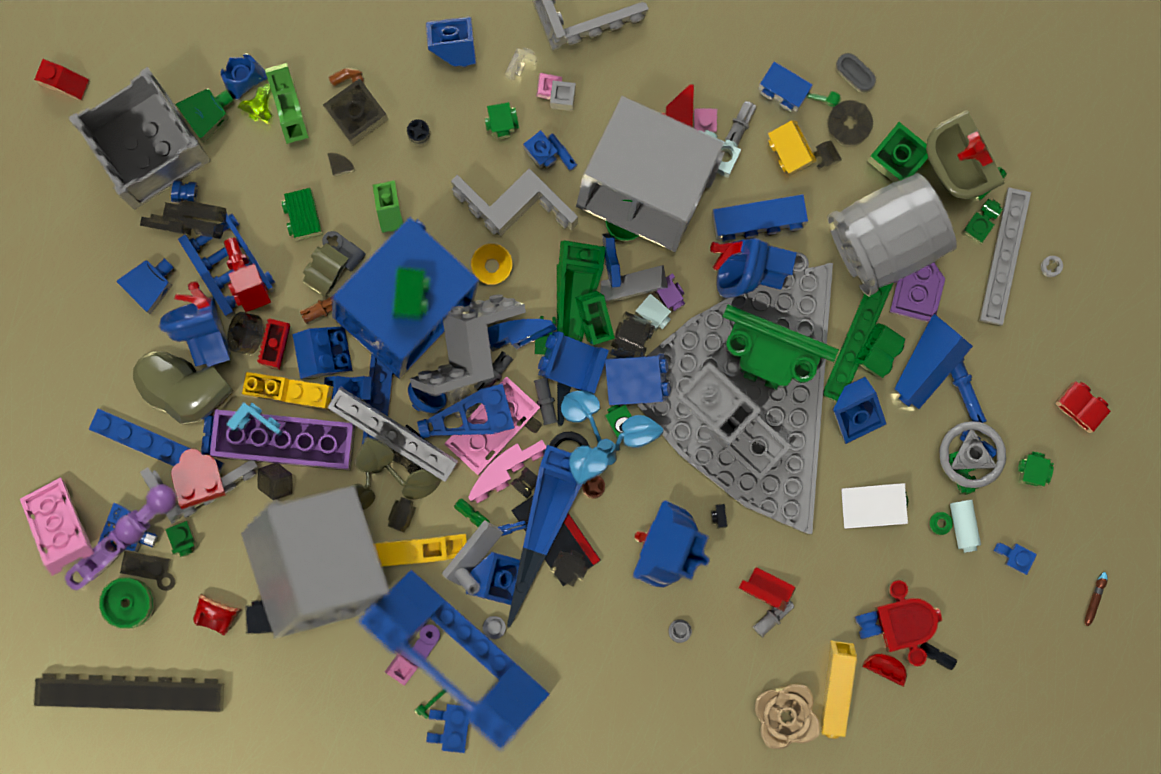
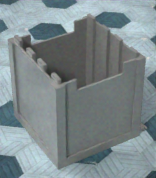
(141, 140)

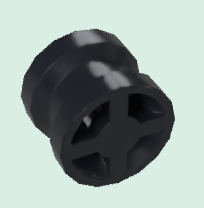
(419, 127)

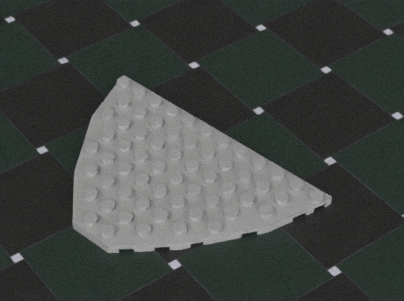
(793, 412)

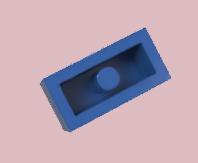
(784, 87)

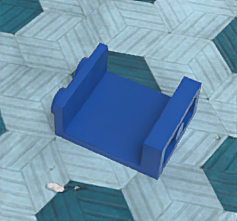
(572, 362)
(637, 379)

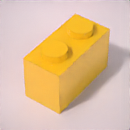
(791, 147)

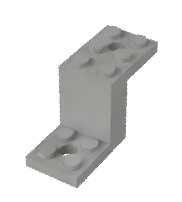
(514, 203)
(467, 345)
(733, 421)

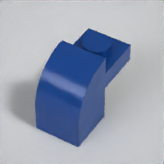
(358, 386)

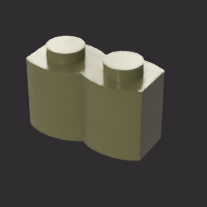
(324, 269)

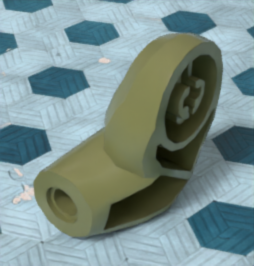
(177, 388)

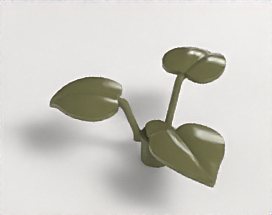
(377, 455)

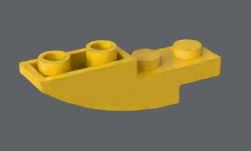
(287, 390)
(419, 550)

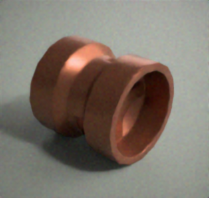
(594, 487)

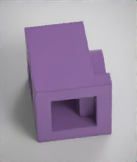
(671, 296)

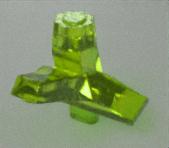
(258, 105)

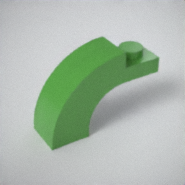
(287, 103)

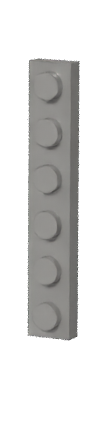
(1005, 256)
(392, 434)

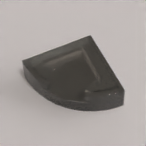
(340, 164)

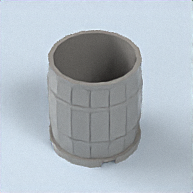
(892, 233)

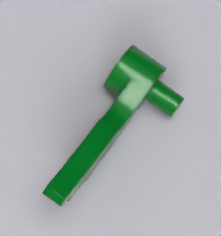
(420, 710)

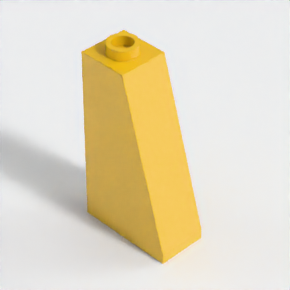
(838, 689)

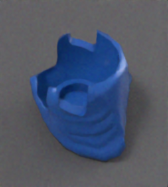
(242, 75)

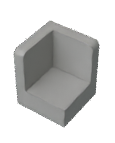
(562, 95)

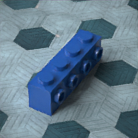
(760, 217)

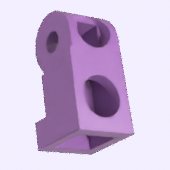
(428, 639)

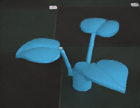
(589, 462)

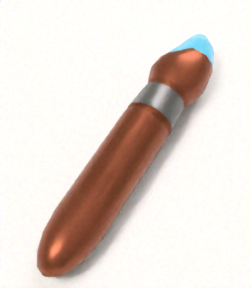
(1096, 597)

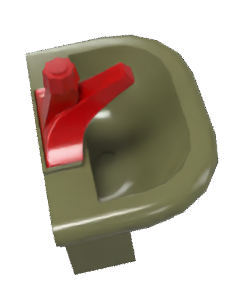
(962, 158)

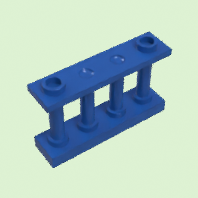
(204, 264)

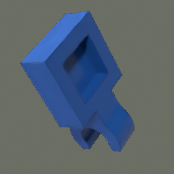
(1017, 557)

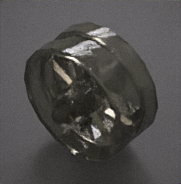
(245, 333)

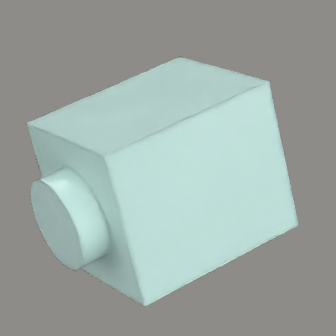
(654, 311)

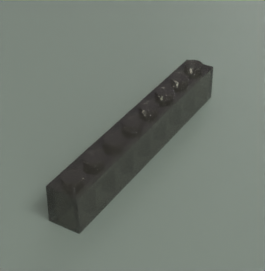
(128, 693)

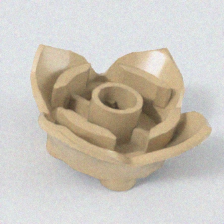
(804, 723)

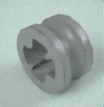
(1057, 270)

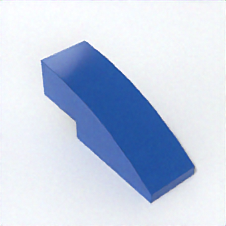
(518, 332)

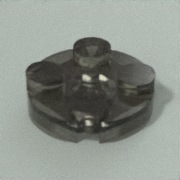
(858, 113)

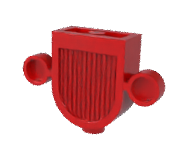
(907, 623)

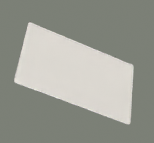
(874, 506)

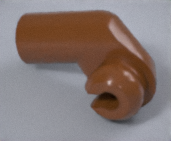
(345, 74)

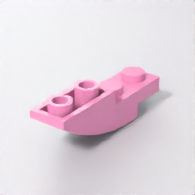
(497, 475)

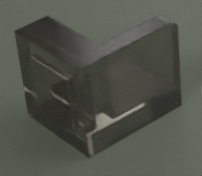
(274, 481)

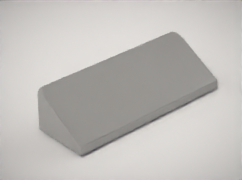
(635, 284)

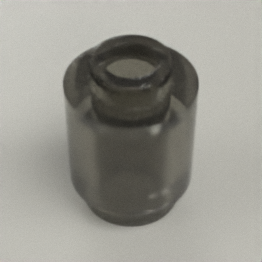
(401, 514)

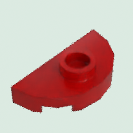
(887, 667)

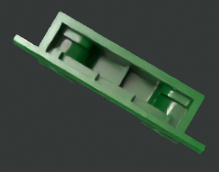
(773, 351)

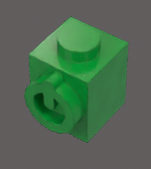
(501, 120)
(1035, 470)

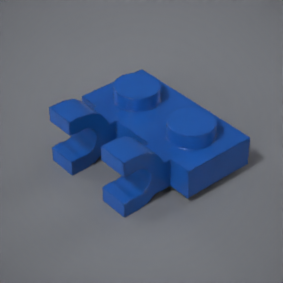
(454, 729)

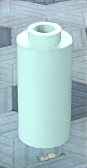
(965, 525)

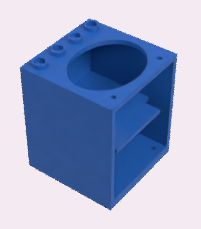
(367, 298)

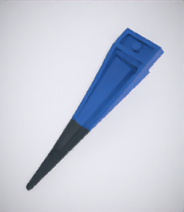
(551, 501)

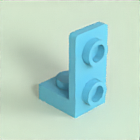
(241, 420)

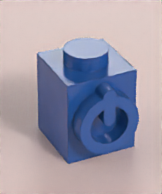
(541, 150)

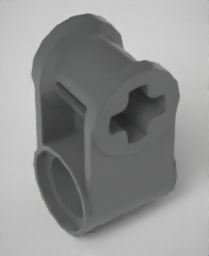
(346, 248)

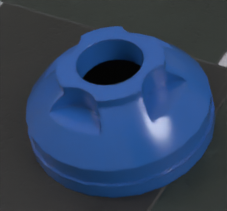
(430, 403)

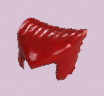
(214, 615)

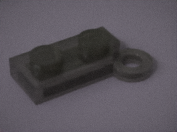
(148, 567)

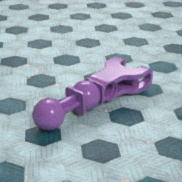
(127, 531)

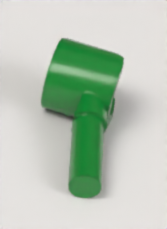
(832, 99)

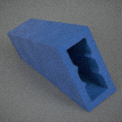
(931, 362)

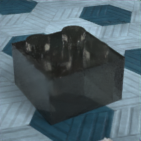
(355, 112)

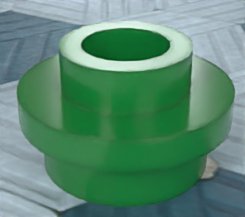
(935, 528)

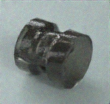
(530, 478)

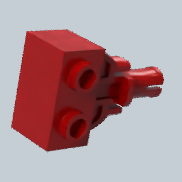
(245, 281)

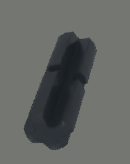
(941, 657)

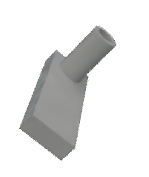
(470, 556)

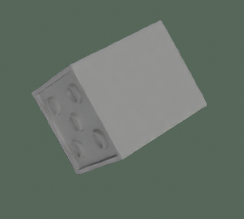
(654, 165)
(314, 561)

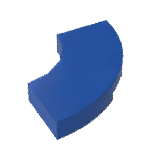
(611, 260)

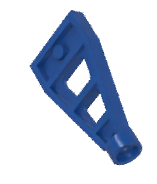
(497, 411)

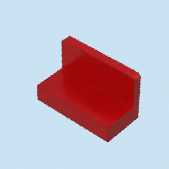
(768, 589)

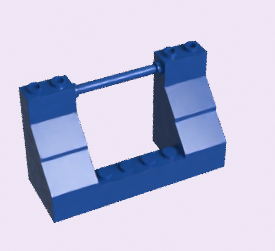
(403, 614)

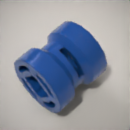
(186, 192)
(868, 624)

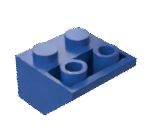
(322, 352)

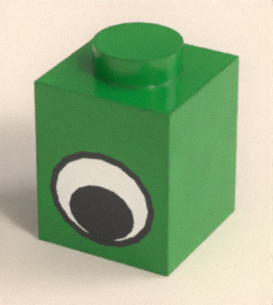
(616, 418)

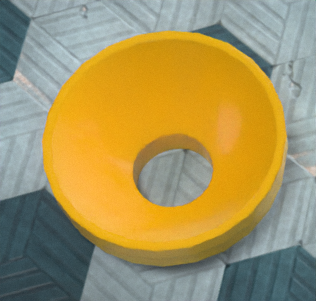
(486, 253)

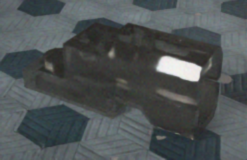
(179, 219)

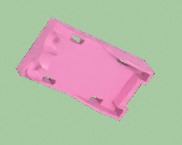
(475, 448)
(56, 526)

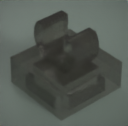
(828, 153)

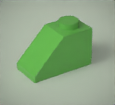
(388, 206)

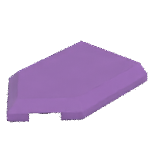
(919, 294)

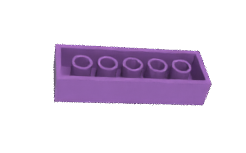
(301, 443)

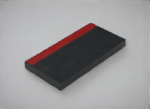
(567, 539)

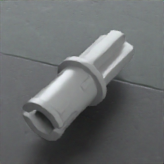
(741, 122)
(771, 619)

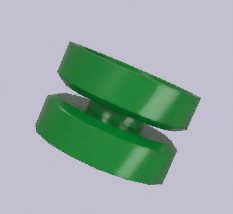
(116, 593)

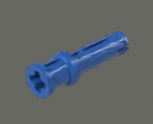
(962, 380)

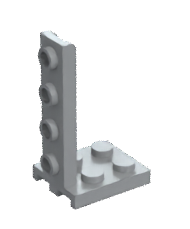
(553, 21)
(243, 472)

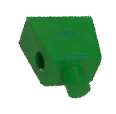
(205, 112)

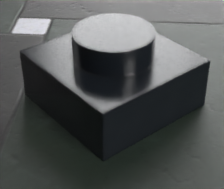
(719, 516)

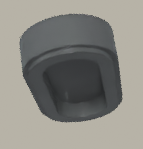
(855, 72)

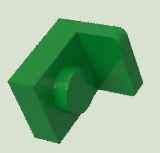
(181, 539)

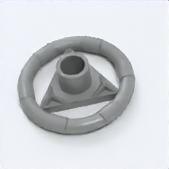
(972, 454)

